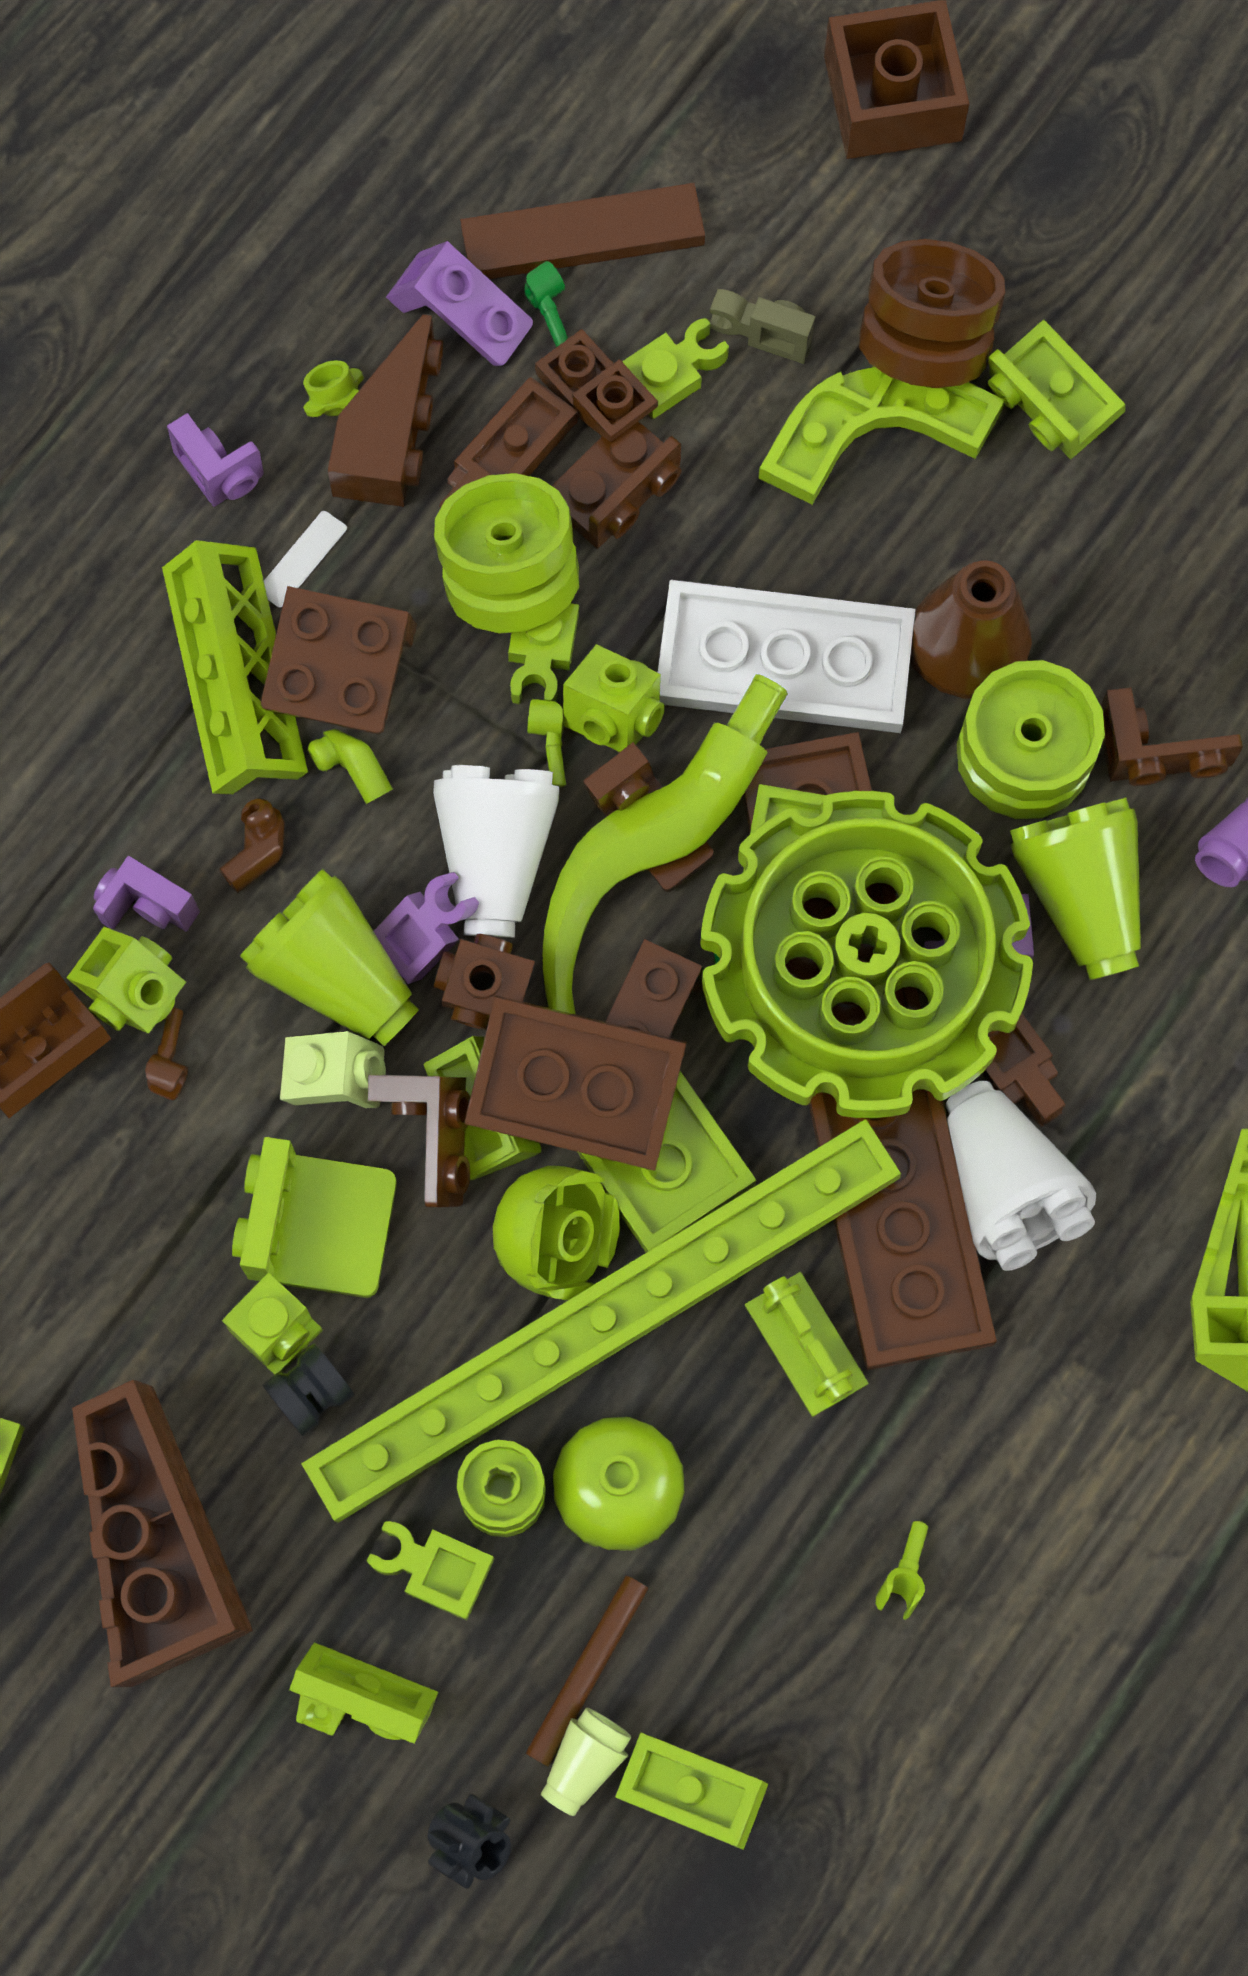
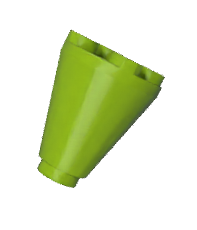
(1088, 882)
(332, 962)

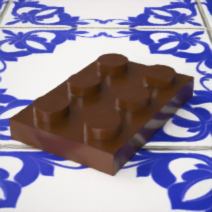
(575, 1082)

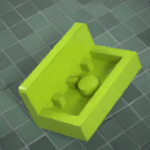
(1055, 390)

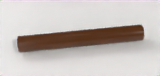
(587, 1670)

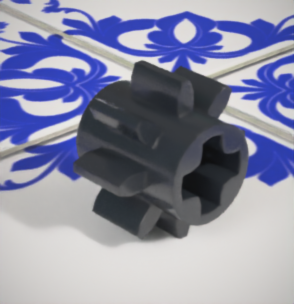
(469, 1841)

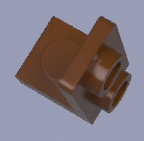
(1145, 765)
(622, 783)
(656, 990)
(446, 1108)

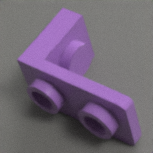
(464, 300)

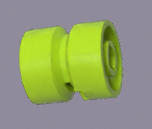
(501, 1488)

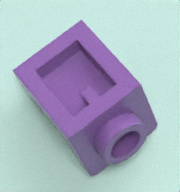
(208, 464)
(155, 897)

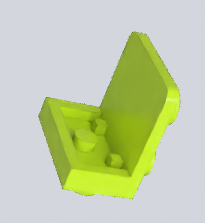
(314, 1221)

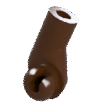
(261, 844)

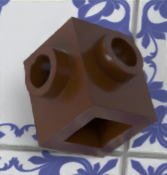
(484, 956)

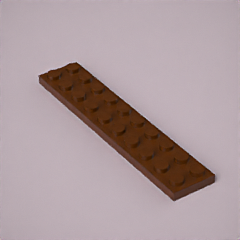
(911, 1244)

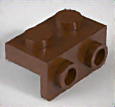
(42, 1037)

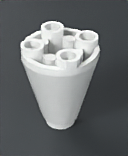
(494, 840)
(1013, 1179)

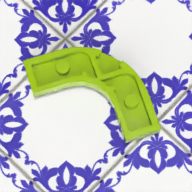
(869, 400)

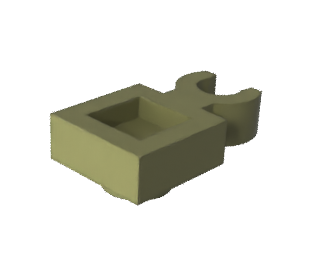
(770, 326)

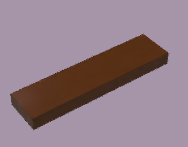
(584, 231)

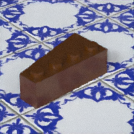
(152, 1542)

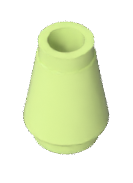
(585, 1760)

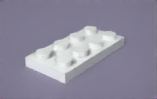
(831, 655)

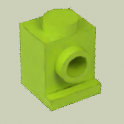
(272, 1324)

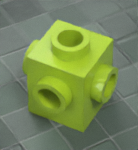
(612, 699)
(127, 980)

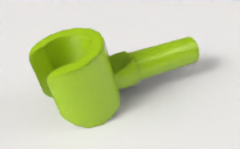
(547, 719)
(905, 1579)

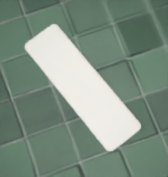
(303, 556)

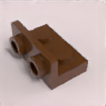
(616, 480)

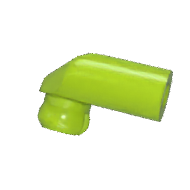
(354, 756)

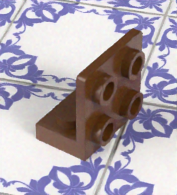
(336, 660)

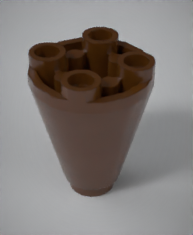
(969, 629)

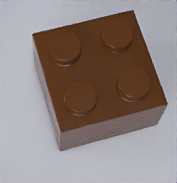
(896, 79)

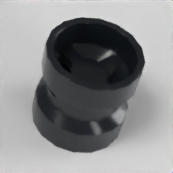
(308, 1389)

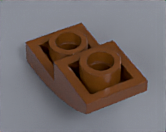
(601, 391)

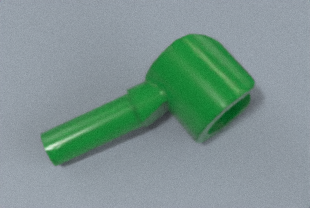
(540, 287)

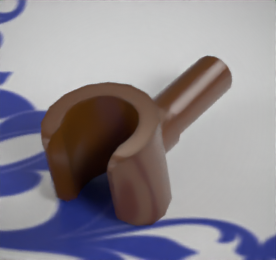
(162, 1074)

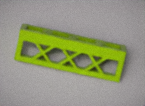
(220, 660)

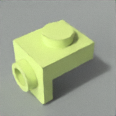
(330, 1069)

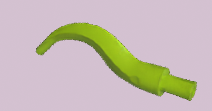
(655, 830)

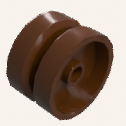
(931, 313)

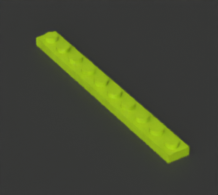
(600, 1321)

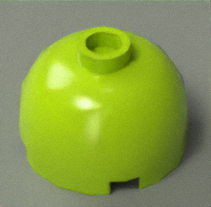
(556, 1230)
(618, 1484)

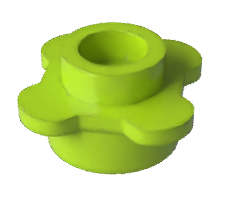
(331, 388)

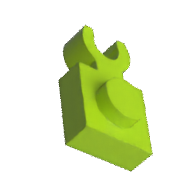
(671, 369)
(542, 650)
(442, 1572)

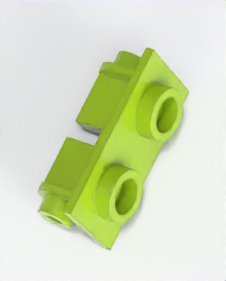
(806, 1343)

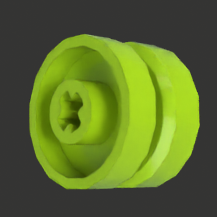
(507, 553)
(1030, 739)

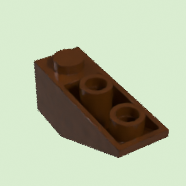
(379, 428)

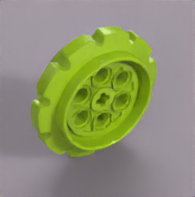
(970, 982)

